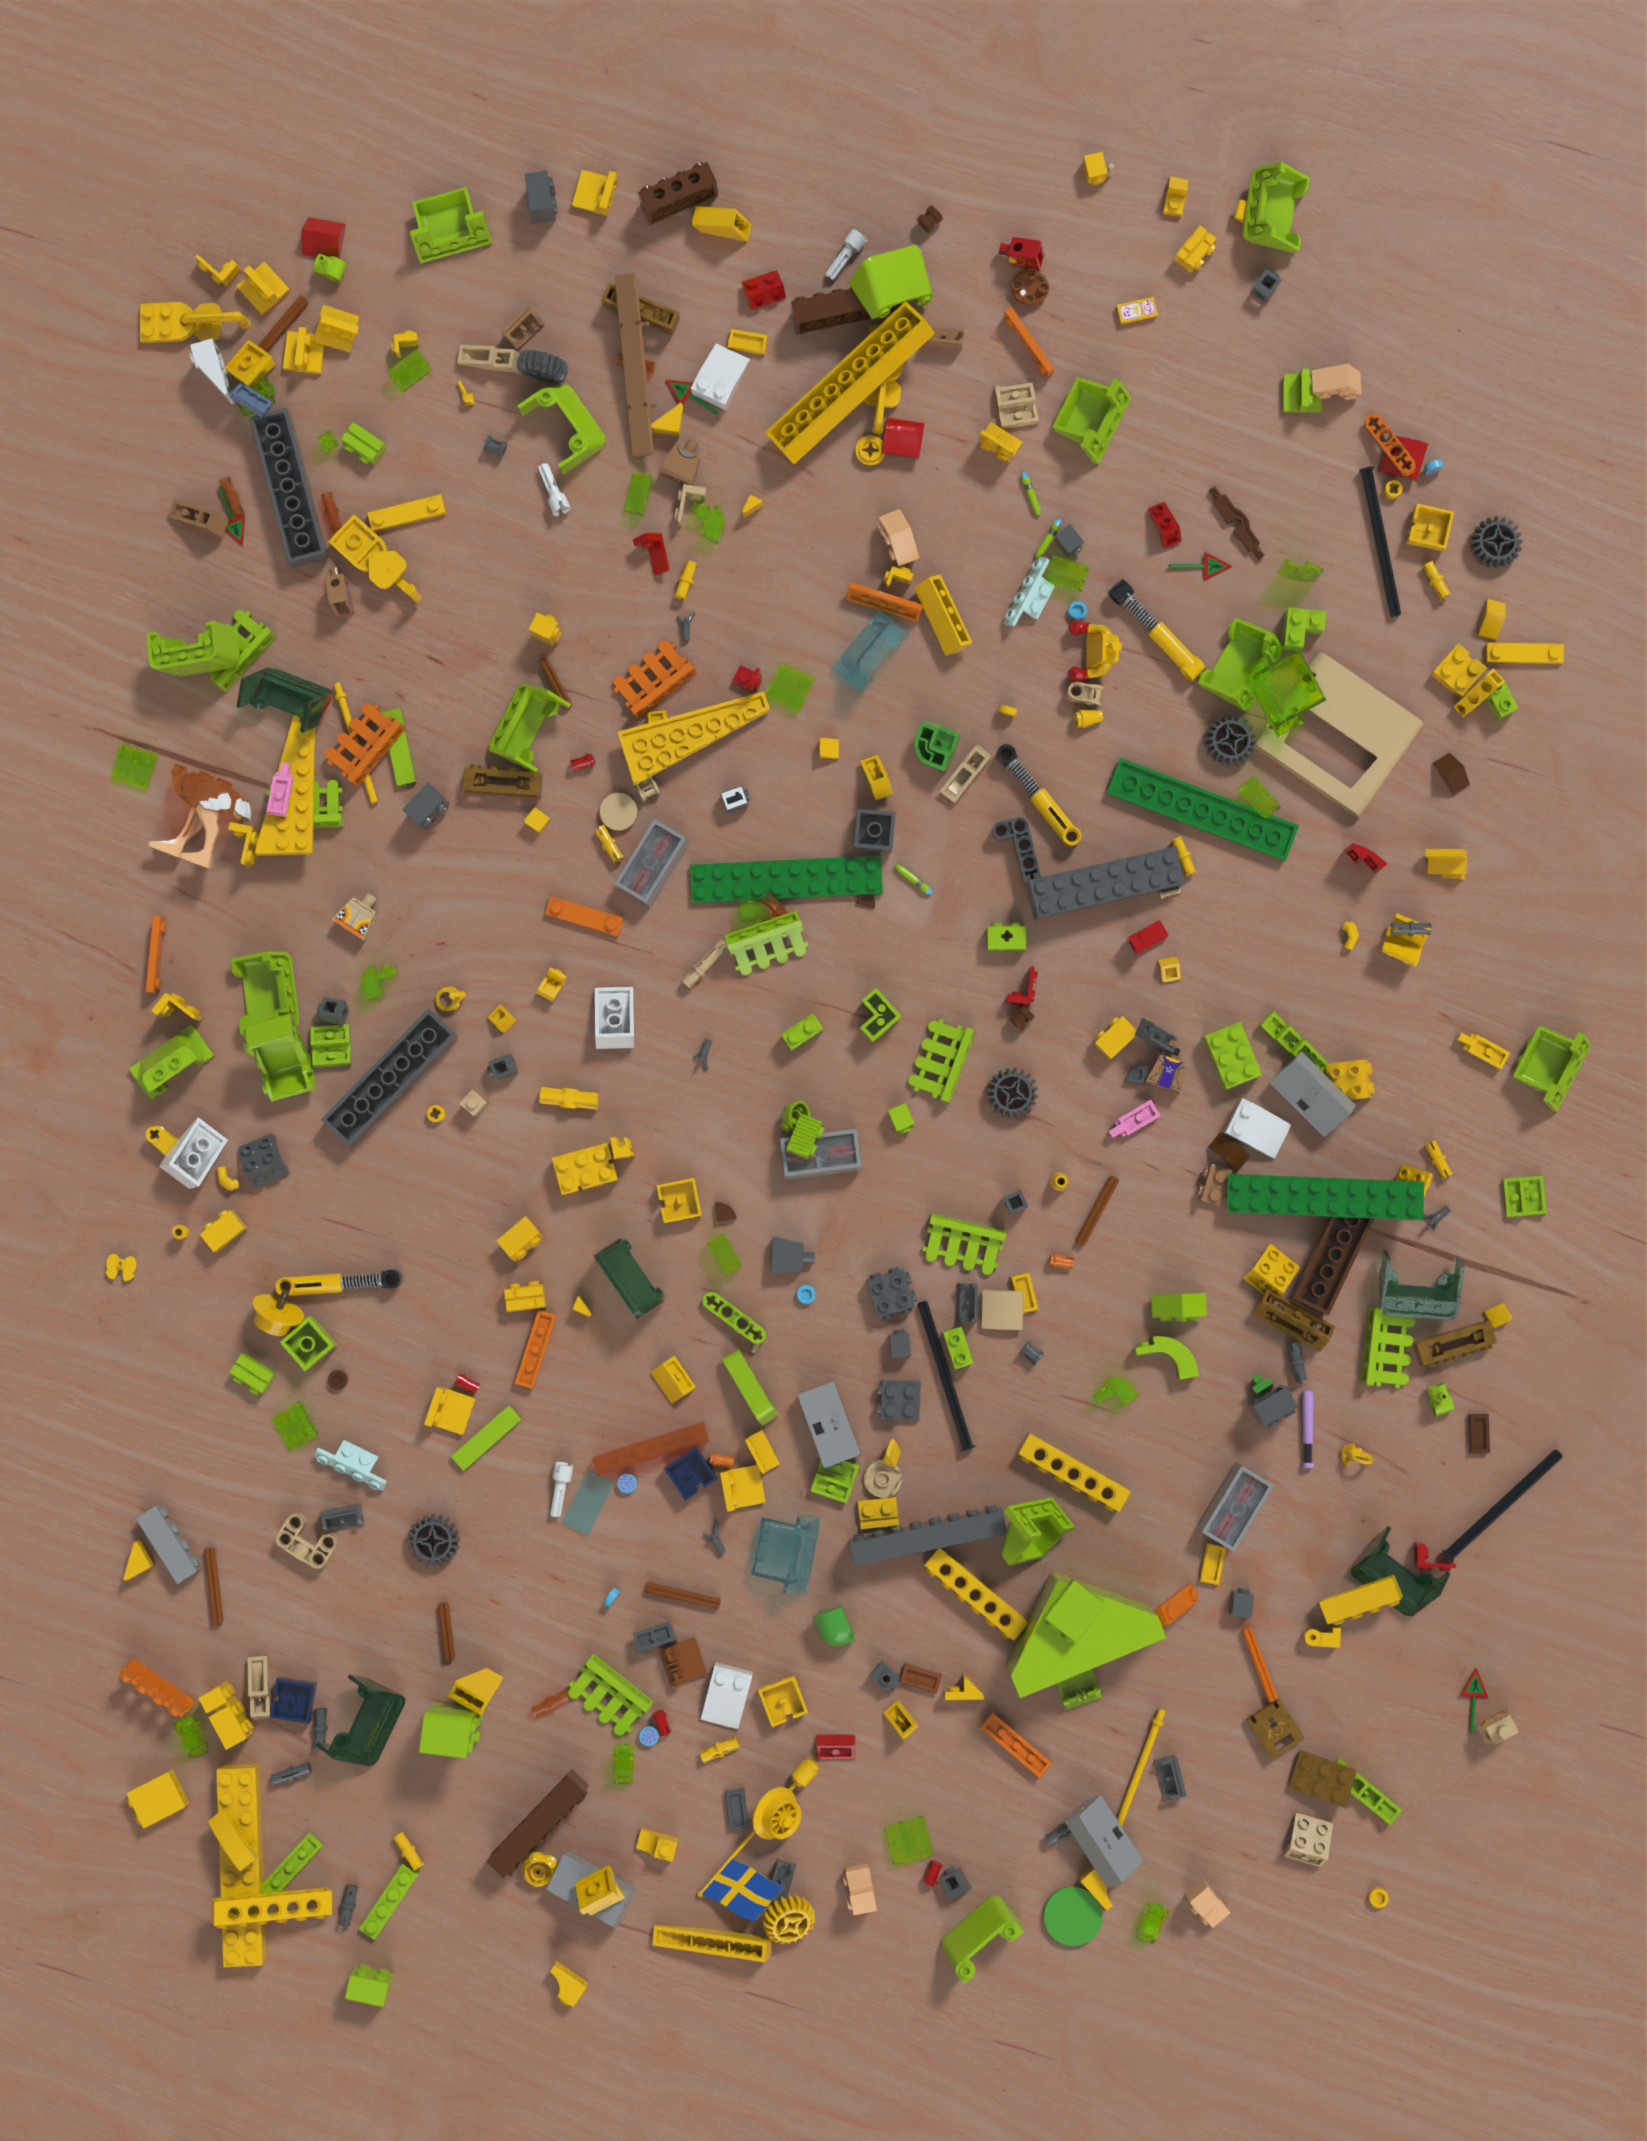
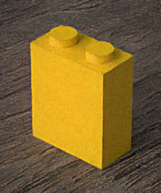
(157, 1799)

